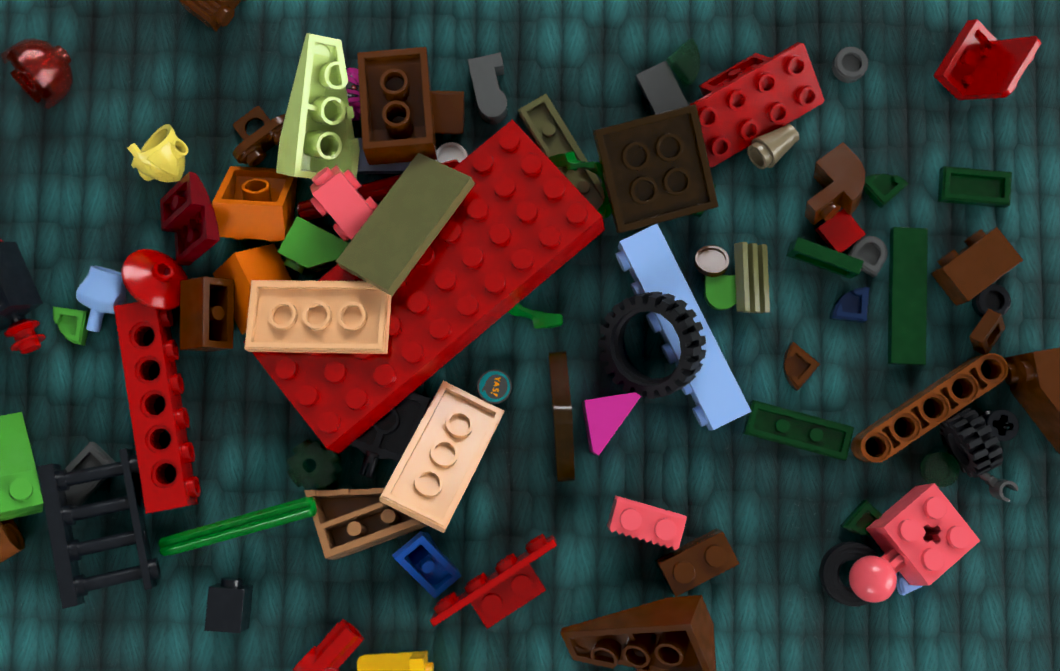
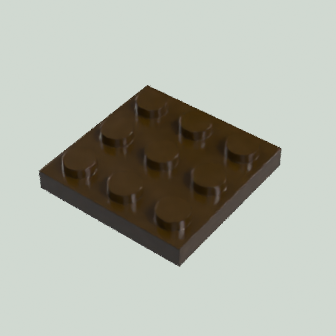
(655, 168)

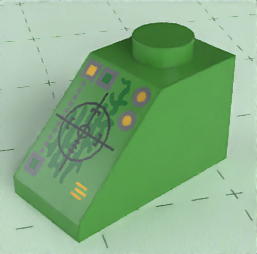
(310, 247)

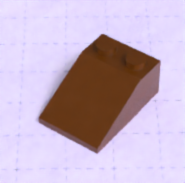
(396, 105)
(1036, 386)

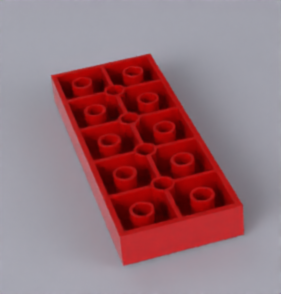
(486, 259)

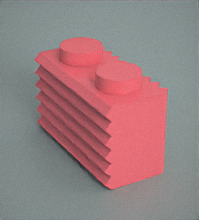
(646, 522)

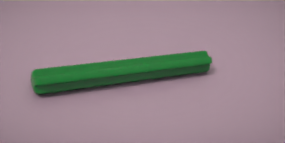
(238, 526)

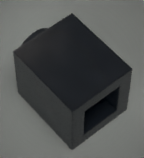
(228, 606)

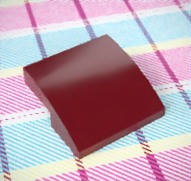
(191, 217)

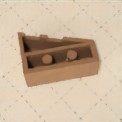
(356, 520)

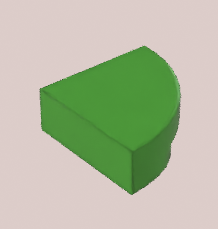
(72, 324)

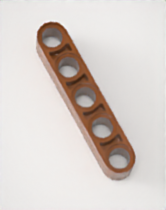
(944, 403)

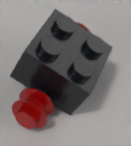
(17, 299)

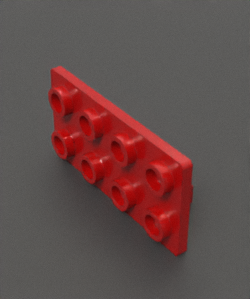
(755, 100)
(502, 591)

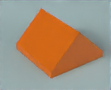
(249, 265)

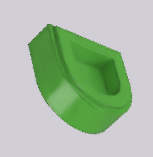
(720, 291)

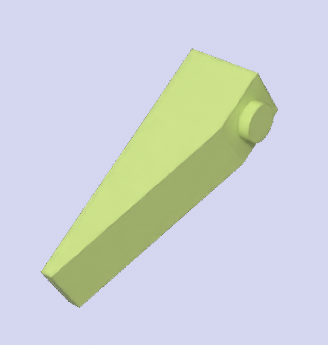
(318, 114)

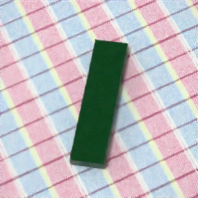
(907, 296)

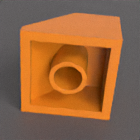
(255, 204)

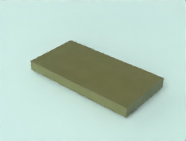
(405, 223)

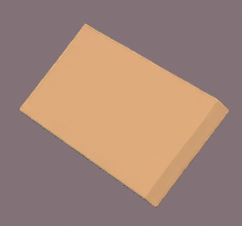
(317, 317)
(442, 456)

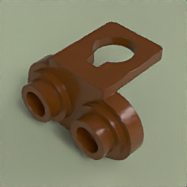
(253, 148)

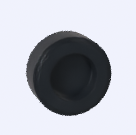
(993, 297)

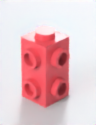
(338, 195)

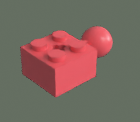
(919, 540)

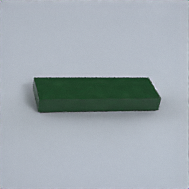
(798, 430)

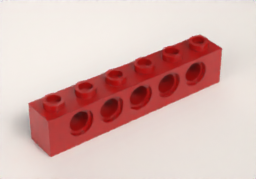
(158, 494)

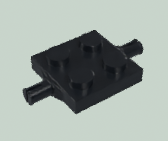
(392, 433)

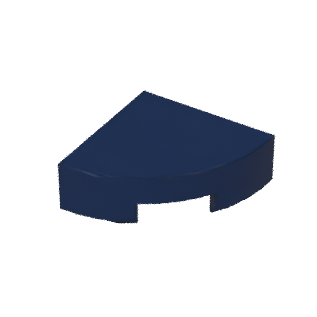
(852, 306)

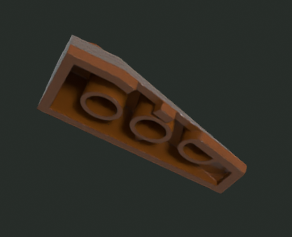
(648, 637)

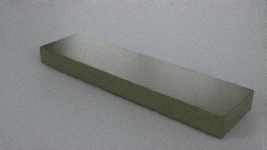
(555, 138)

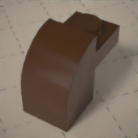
(843, 183)

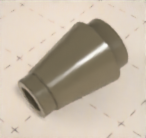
(771, 147)

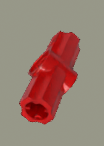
(332, 650)

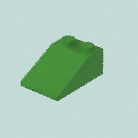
(18, 473)

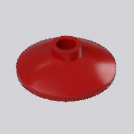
(153, 279)

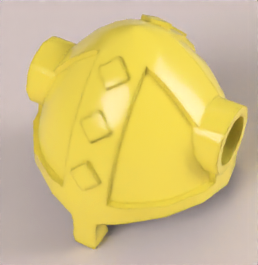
(161, 156)

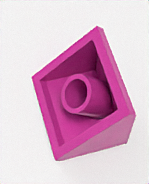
(604, 418)

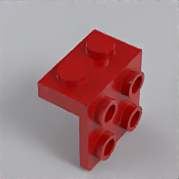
(982, 65)

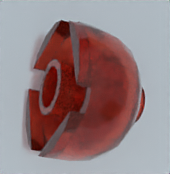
(40, 70)

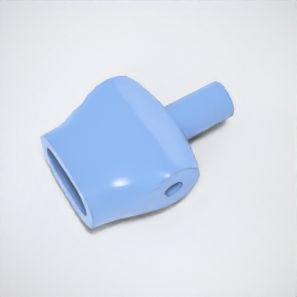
(101, 292)

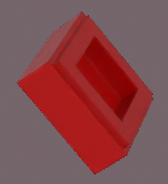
(840, 231)

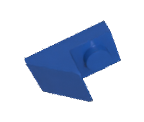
(427, 564)

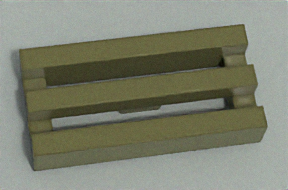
(751, 278)

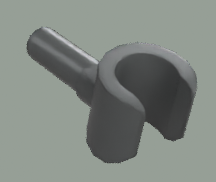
(997, 484)

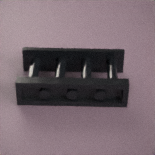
(69, 551)

